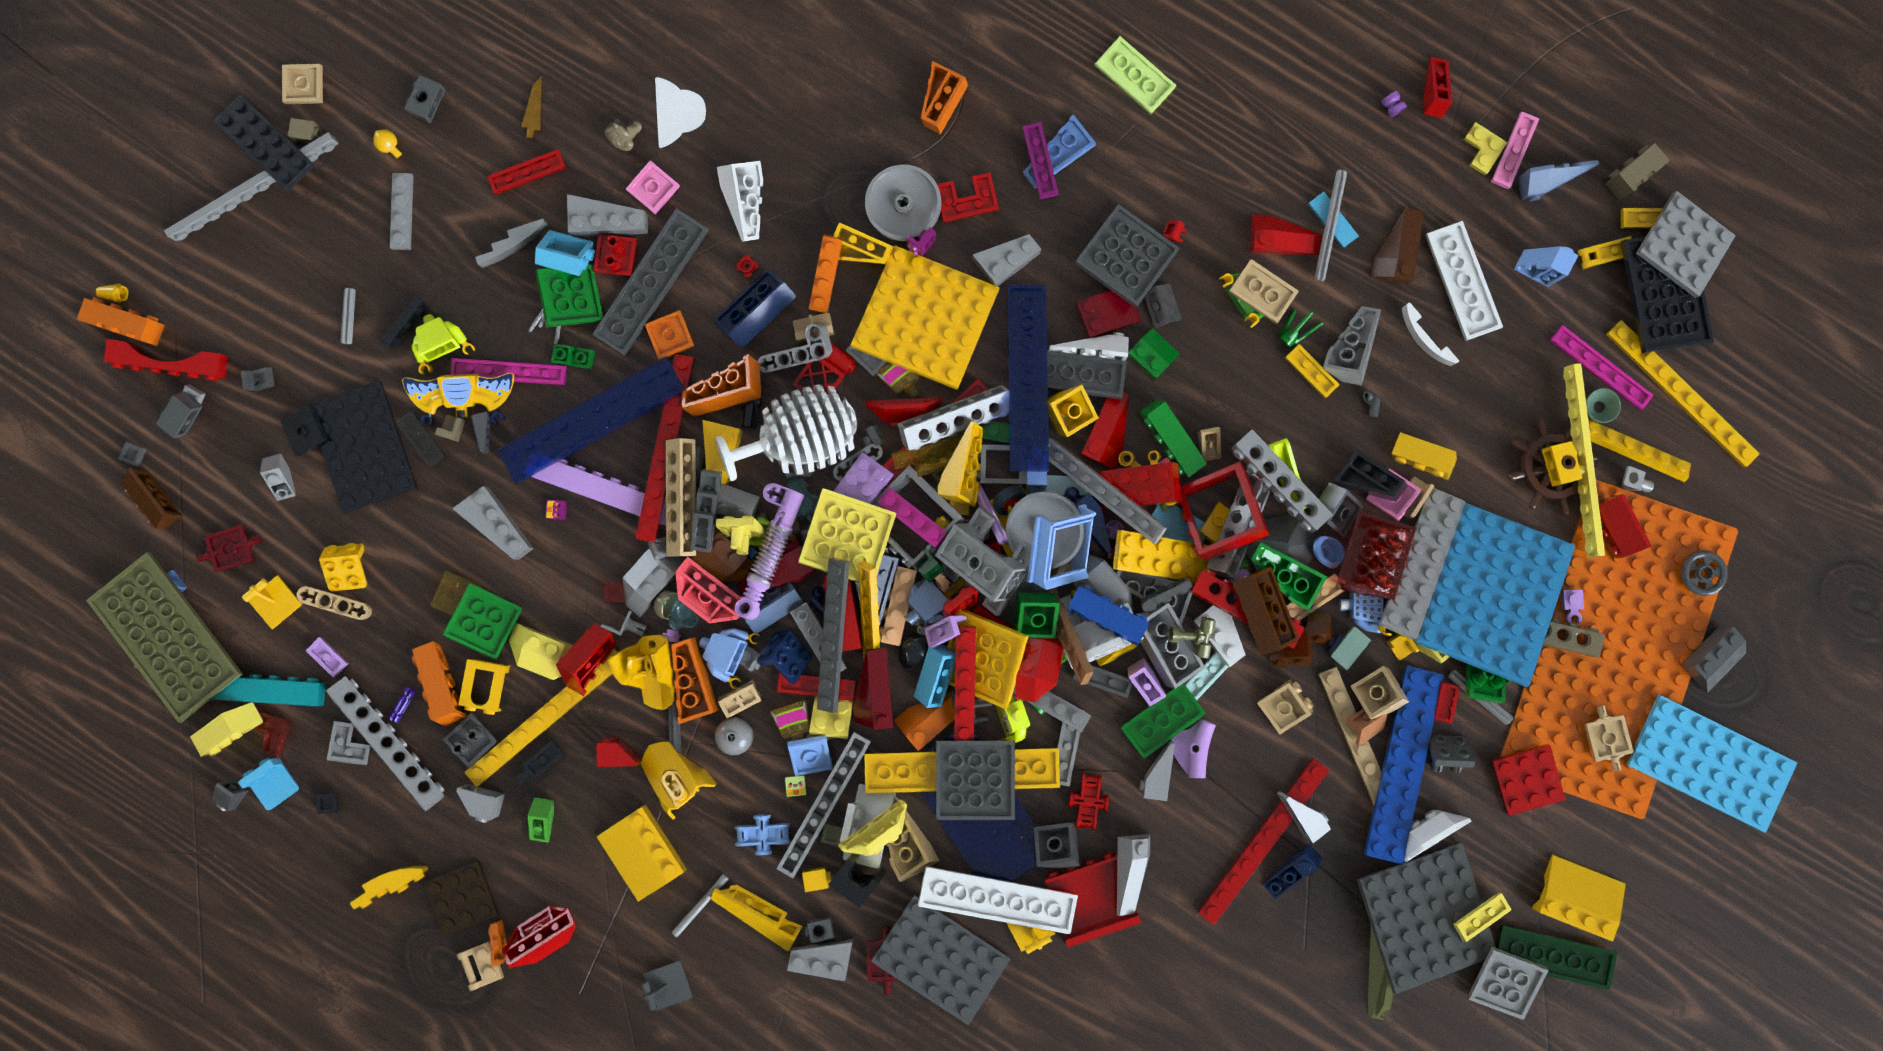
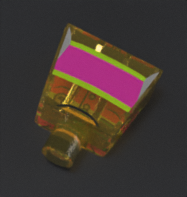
(899, 380)
(792, 720)

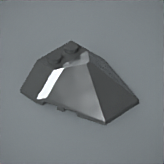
(1288, 538)

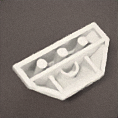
(1431, 830)

